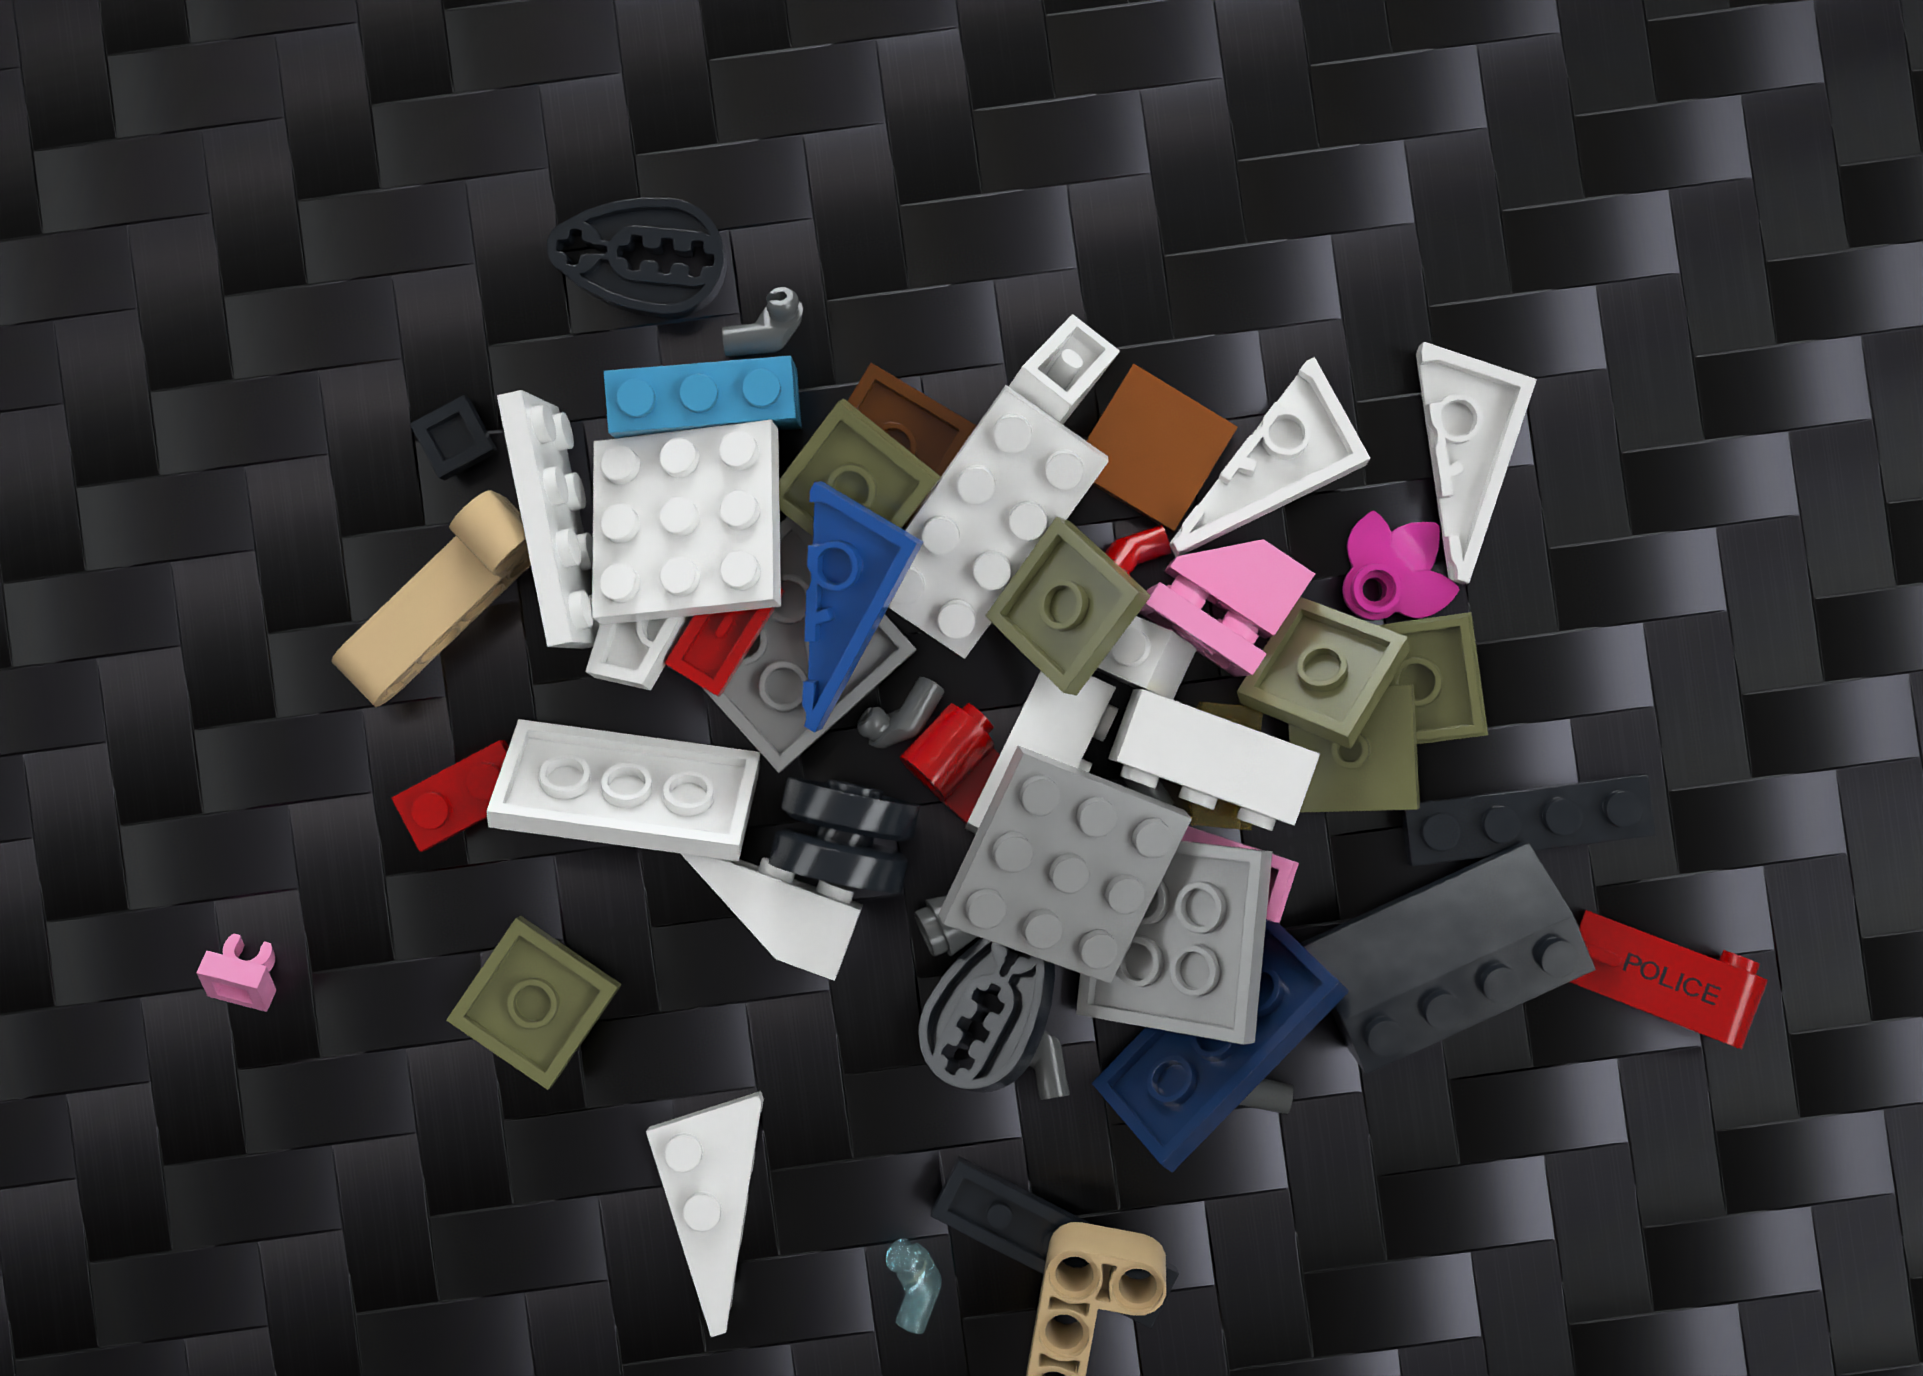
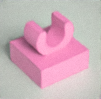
(239, 980)

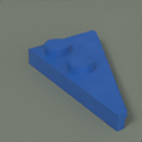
(854, 577)

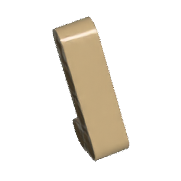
(438, 600)
(1090, 1288)

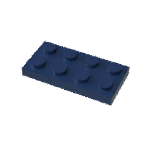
(1184, 1085)

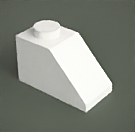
(1064, 369)

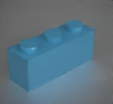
(702, 396)

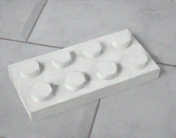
(990, 515)
(551, 517)
(625, 790)

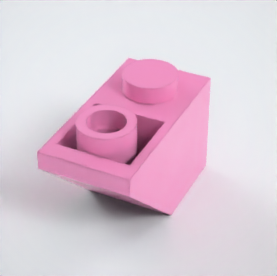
(1245, 581)

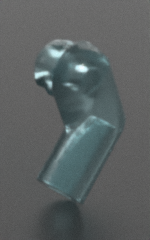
(920, 1280)

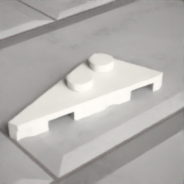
(1471, 431)
(1292, 452)
(706, 1179)

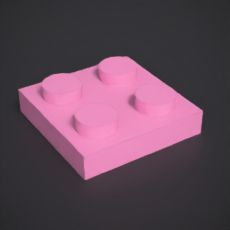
(1220, 641)

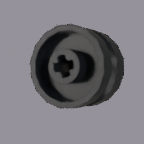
(843, 844)

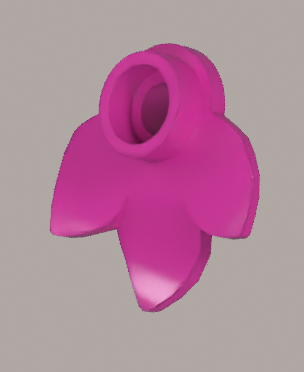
(1400, 564)

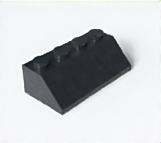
(1450, 956)

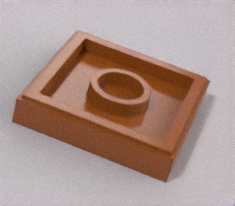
(1157, 447)

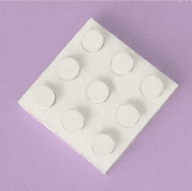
(686, 523)

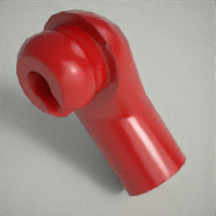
(1139, 548)

